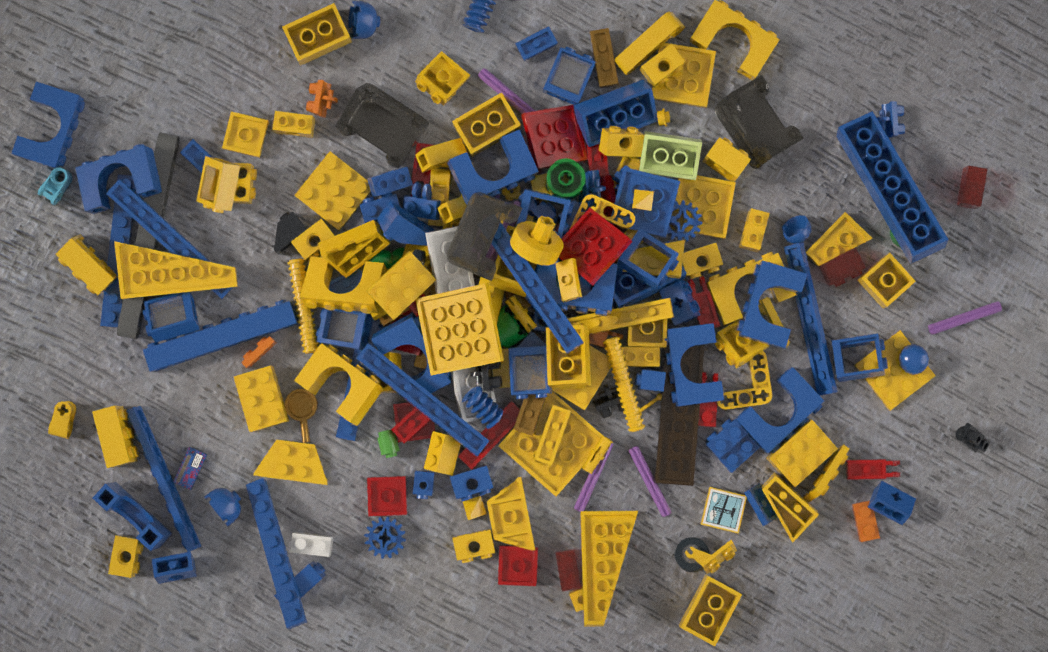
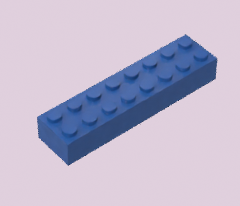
(891, 187)

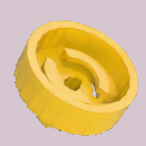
(537, 241)

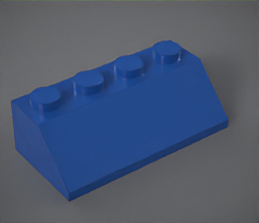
(622, 107)
(631, 290)

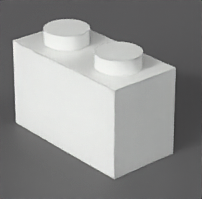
(311, 544)

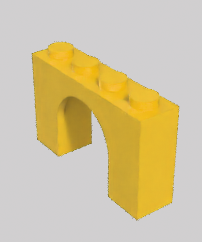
(721, 17)
(436, 157)
(723, 288)
(317, 293)
(363, 389)

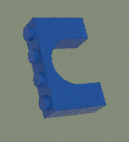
(52, 152)
(520, 169)
(94, 176)
(597, 300)
(753, 324)
(409, 332)
(685, 391)
(805, 402)
(115, 498)

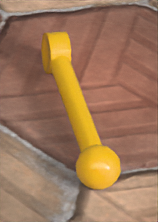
(658, 397)

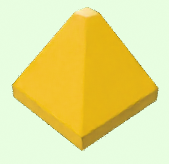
(643, 200)
(474, 507)

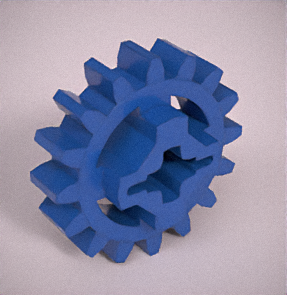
(689, 222)
(393, 538)

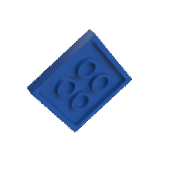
(665, 192)

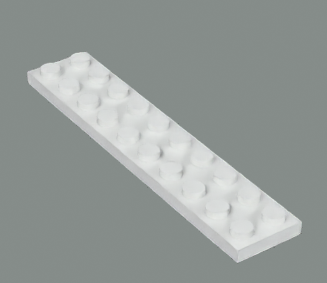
(452, 278)

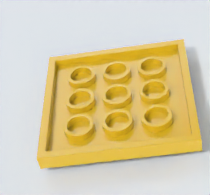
(459, 329)
(572, 452)

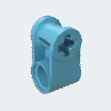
(54, 186)

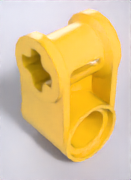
(62, 422)

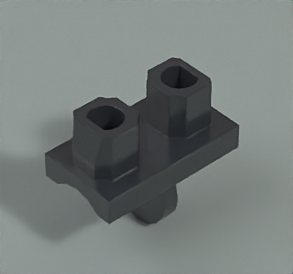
(489, 382)
(608, 399)
(972, 438)

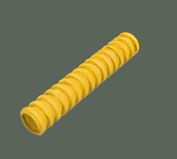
(304, 313)
(624, 384)

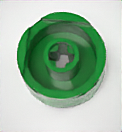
(573, 171)
(509, 328)

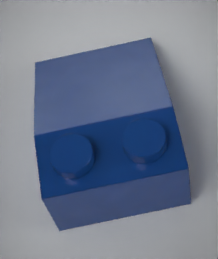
(403, 226)

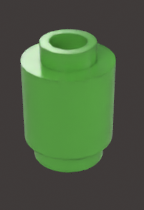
(388, 443)

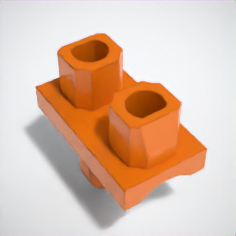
(323, 98)

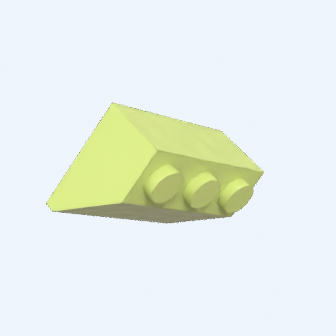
(670, 155)

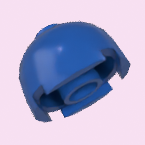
(363, 20)
(225, 504)

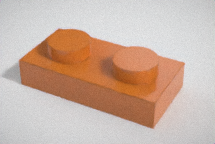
(264, 346)
(865, 521)

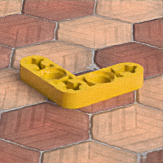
(600, 205)
(757, 387)

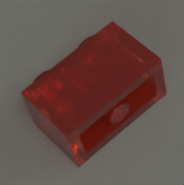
(972, 187)
(842, 267)
(567, 569)

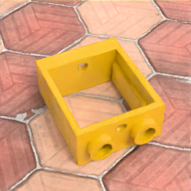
(218, 184)

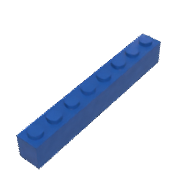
(221, 336)

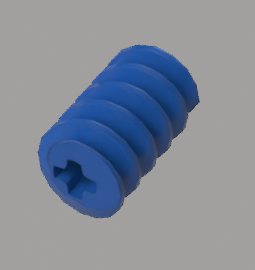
(477, 15)
(484, 405)

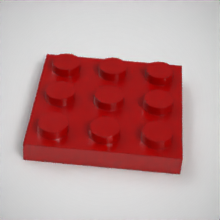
(554, 136)
(594, 245)

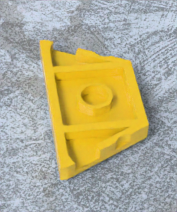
(292, 462)
(510, 516)

